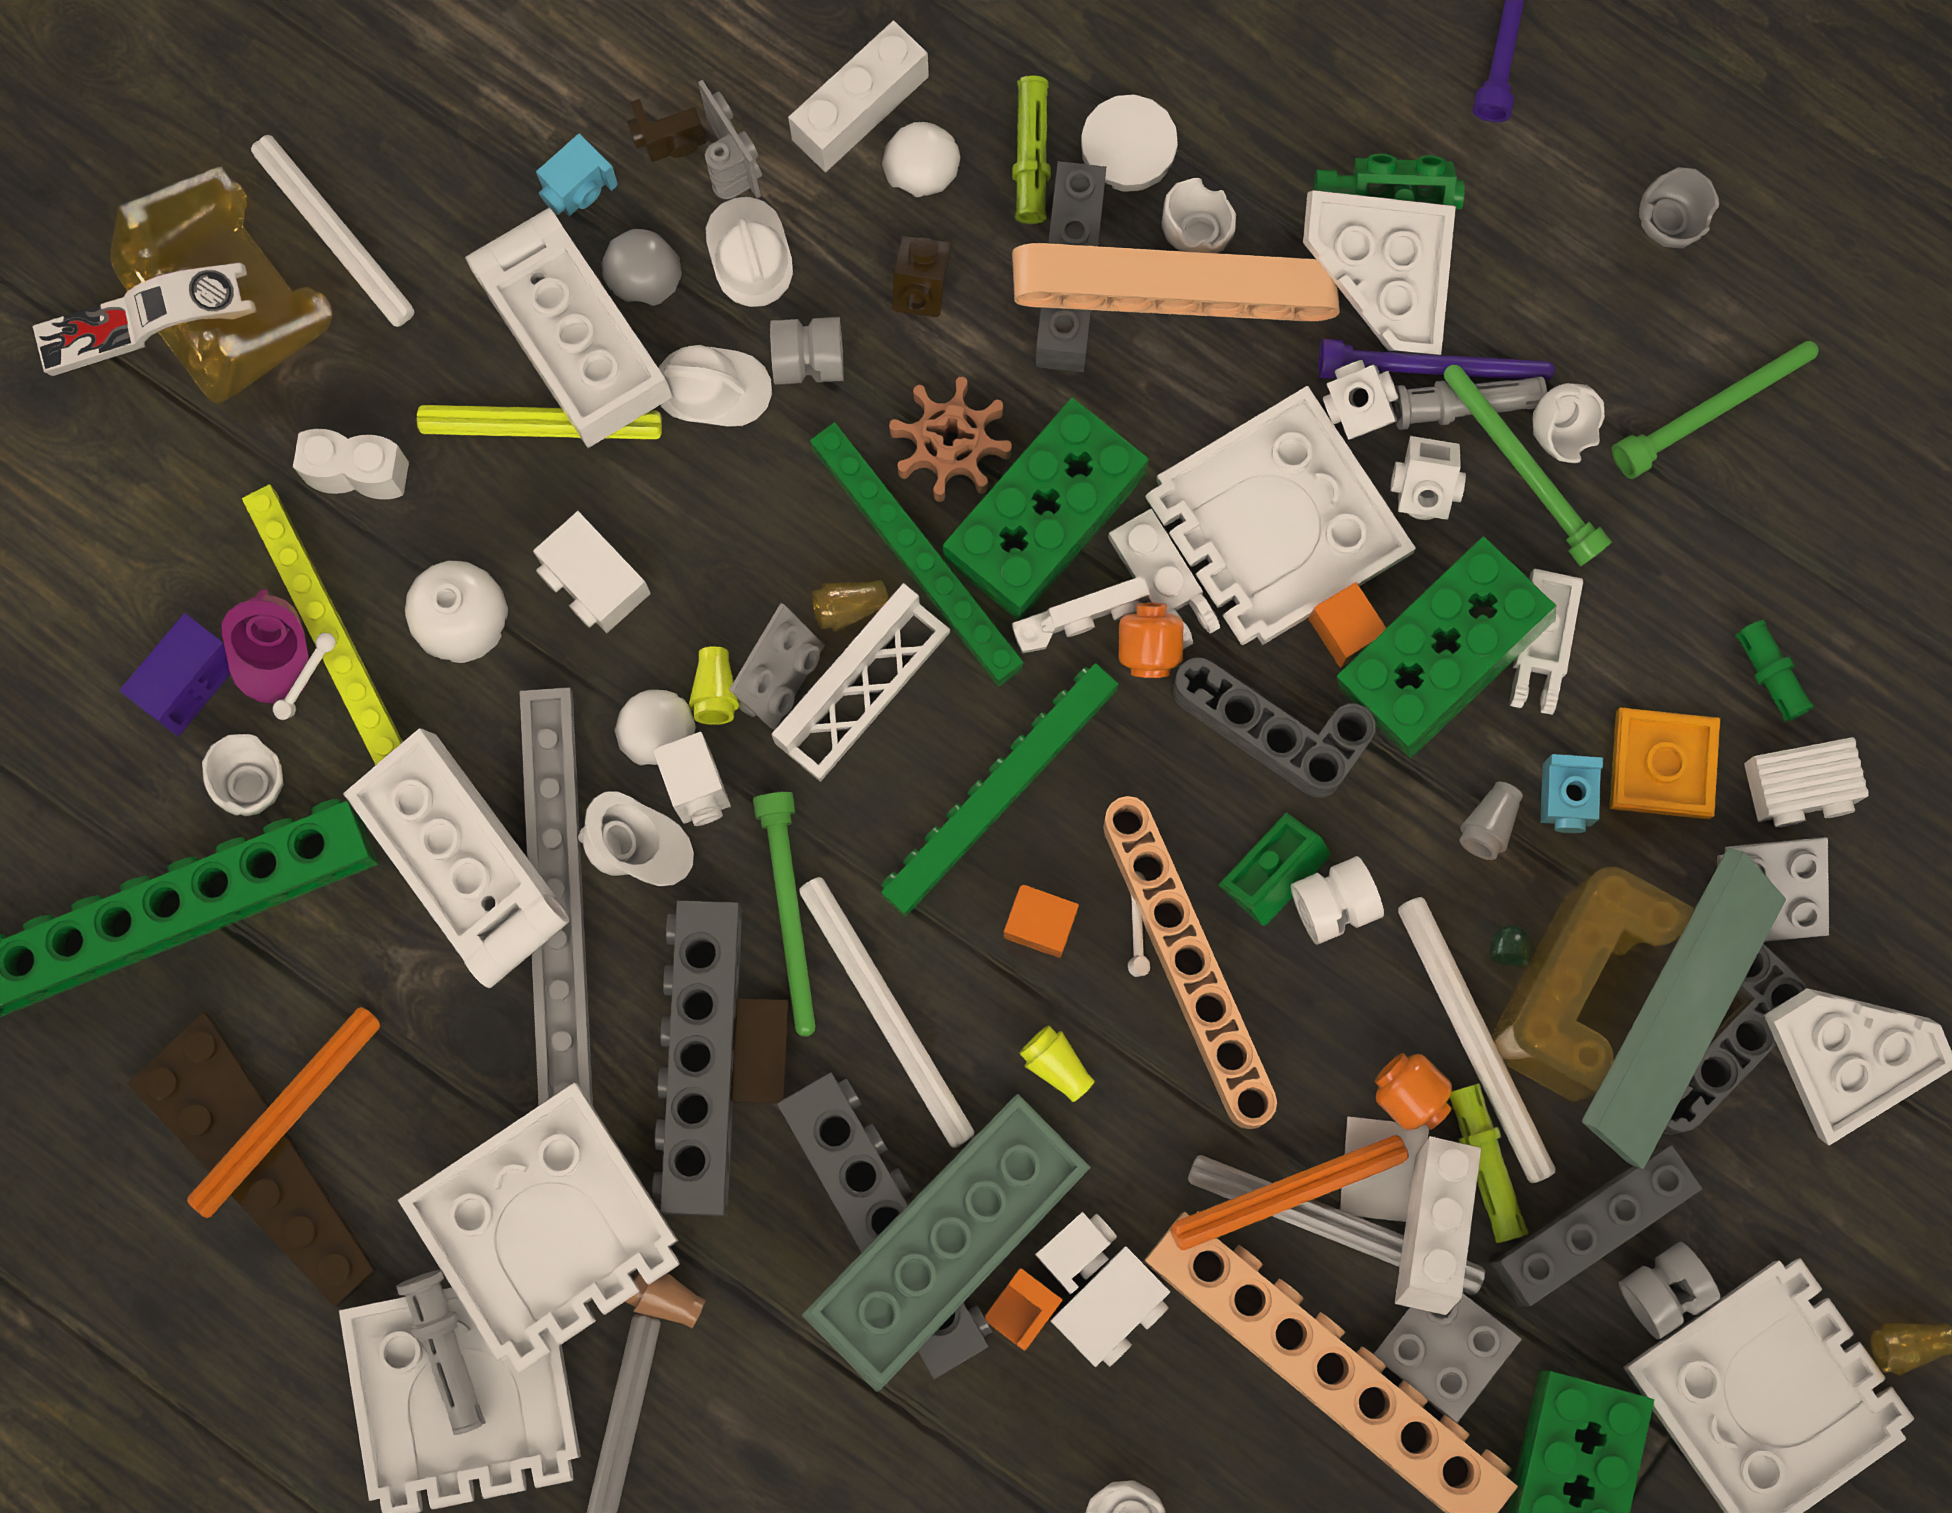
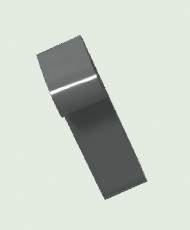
(1268, 719)
(1724, 1049)

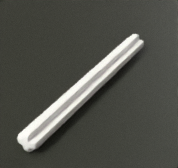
(887, 1012)
(1476, 1040)

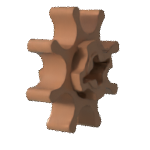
(933, 429)

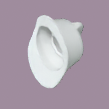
(749, 251)
(715, 386)
(635, 841)

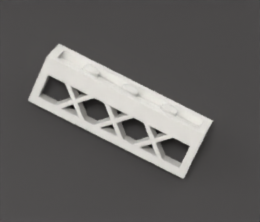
(844, 673)

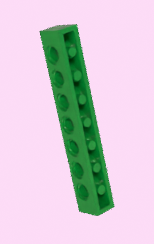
(344, 854)

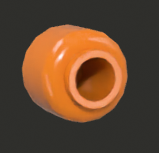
(1151, 641)
(1413, 1092)

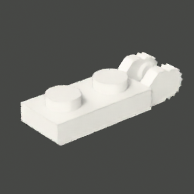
(1152, 555)
(1552, 649)

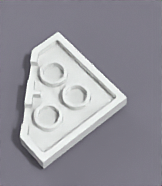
(1387, 262)
(1854, 1057)

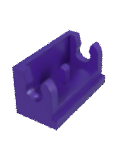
(179, 675)

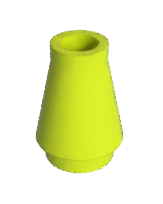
(710, 692)
(1056, 1062)

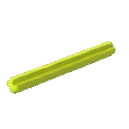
(520, 422)

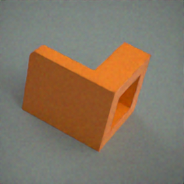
(1346, 623)
(1040, 921)
(1022, 1309)

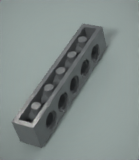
(806, 1116)
(709, 1190)

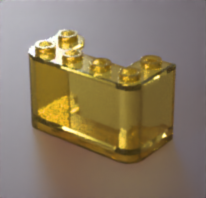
(1539, 1024)

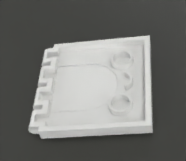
(1278, 518)
(542, 1228)
(1770, 1396)
(407, 1427)

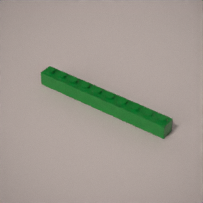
(916, 555)
(999, 790)

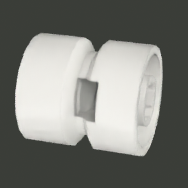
(1337, 900)

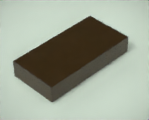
(760, 1051)

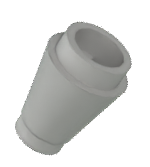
(1492, 821)

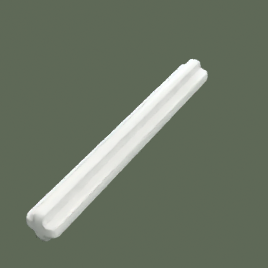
(332, 230)

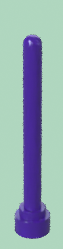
(1495, 99)
(1335, 354)

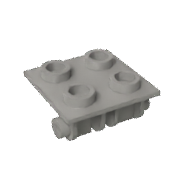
(733, 156)
(777, 668)
(1801, 875)
(1448, 1354)

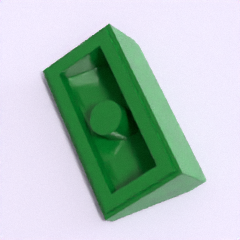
(1280, 858)

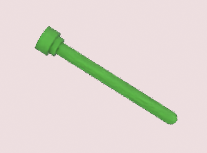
(1636, 454)
(1583, 538)
(775, 816)

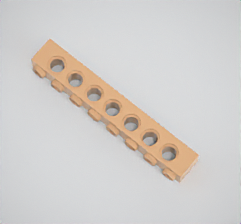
(1486, 1482)

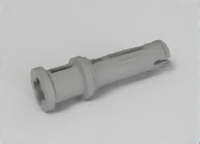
(1443, 404)
(436, 1329)

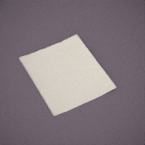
(1387, 1192)

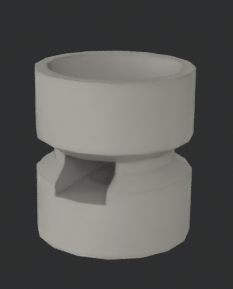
(806, 350)
(1655, 1303)

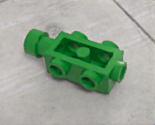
(1398, 180)

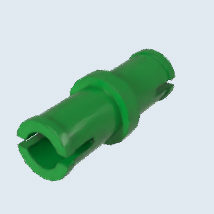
(1774, 671)

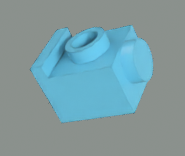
(574, 177)
(1556, 806)

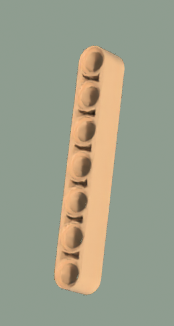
(1172, 282)
(1188, 936)

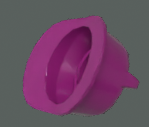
(264, 646)

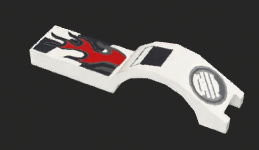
(143, 311)

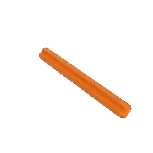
(283, 1112)
(1289, 1192)

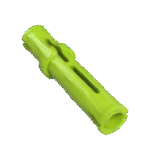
(1031, 169)
(1492, 1173)

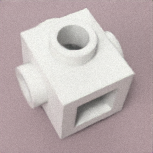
(1377, 411)
(1428, 479)

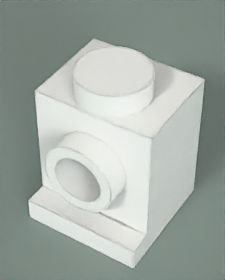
(1077, 1250)

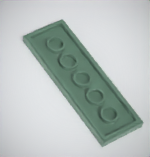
(1684, 1009)
(945, 1242)

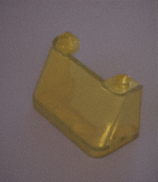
(201, 227)

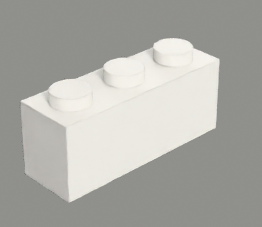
(859, 96)
(1438, 1226)

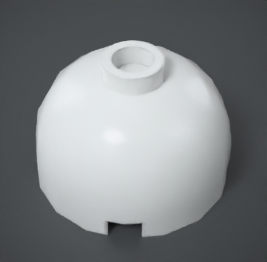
(456, 611)

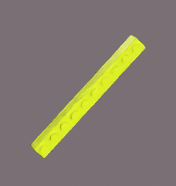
(322, 617)

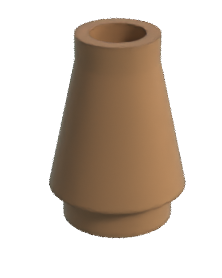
(667, 1300)

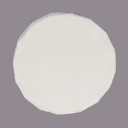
(1132, 140)

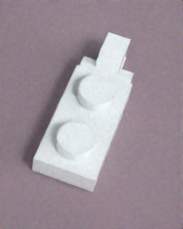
(1078, 615)

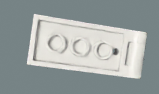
(569, 327)
(457, 857)

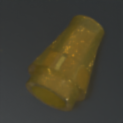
(847, 602)
(1908, 1346)

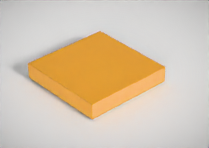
(1664, 763)

